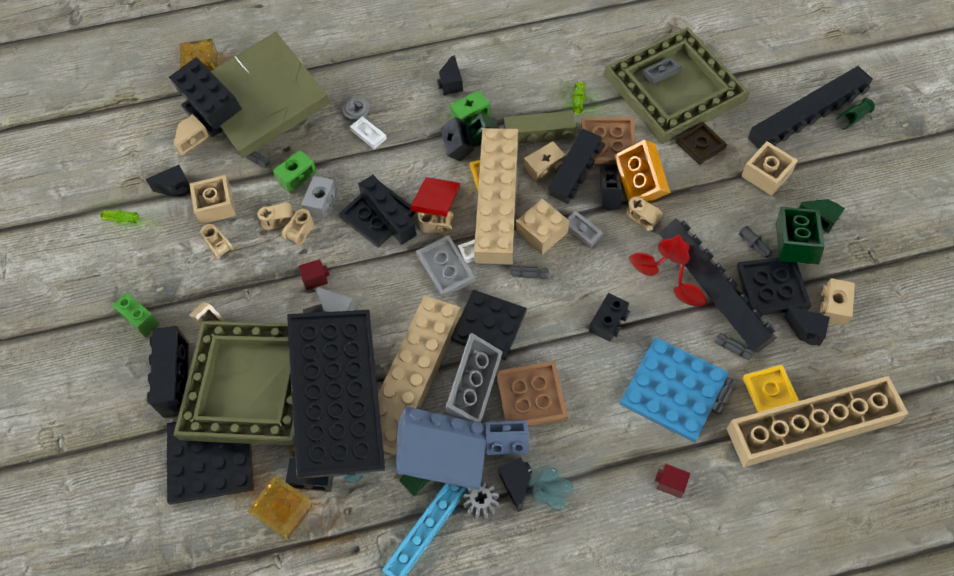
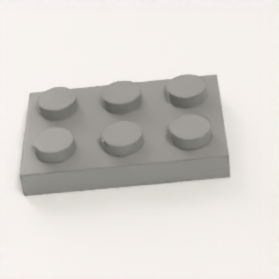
(445, 266)

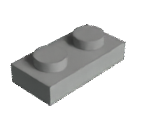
(584, 229)

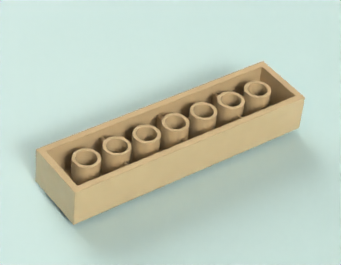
(496, 197)
(416, 364)
(816, 421)

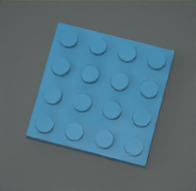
(674, 389)

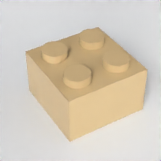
(769, 168)
(212, 199)
(542, 226)

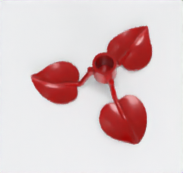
(677, 251)

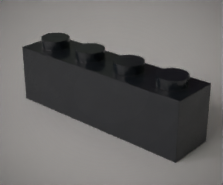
(575, 165)
(387, 209)

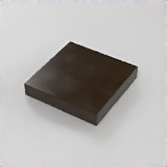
(701, 143)

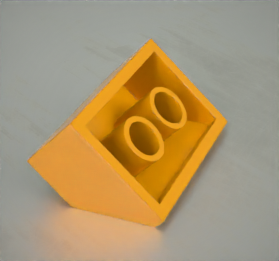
(642, 171)

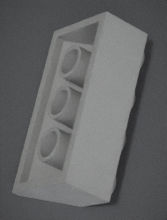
(473, 380)

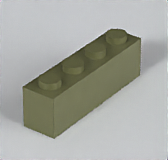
(543, 126)

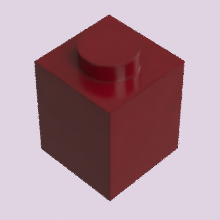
(314, 274)
(672, 480)

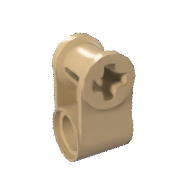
(644, 214)
(278, 216)
(435, 224)
(298, 229)
(217, 242)

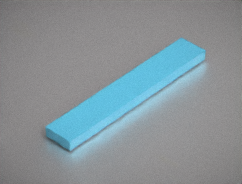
(424, 530)

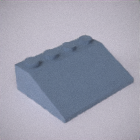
(440, 448)

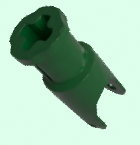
(858, 111)

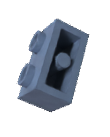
(507, 437)

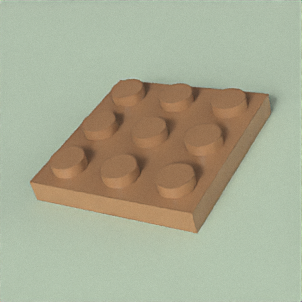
(616, 135)
(532, 394)

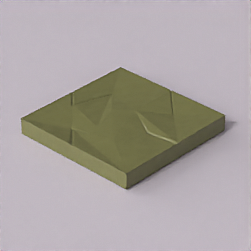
(271, 91)
(683, 100)
(238, 385)

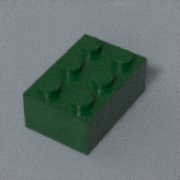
(799, 235)

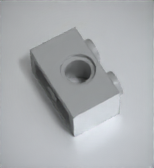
(320, 188)

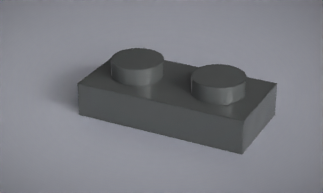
(661, 70)

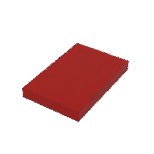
(435, 197)

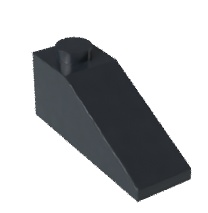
(610, 187)

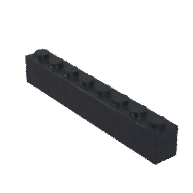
(811, 108)
(722, 289)

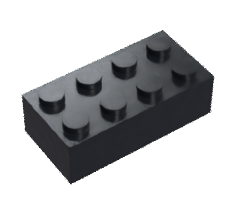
(205, 93)
(168, 370)

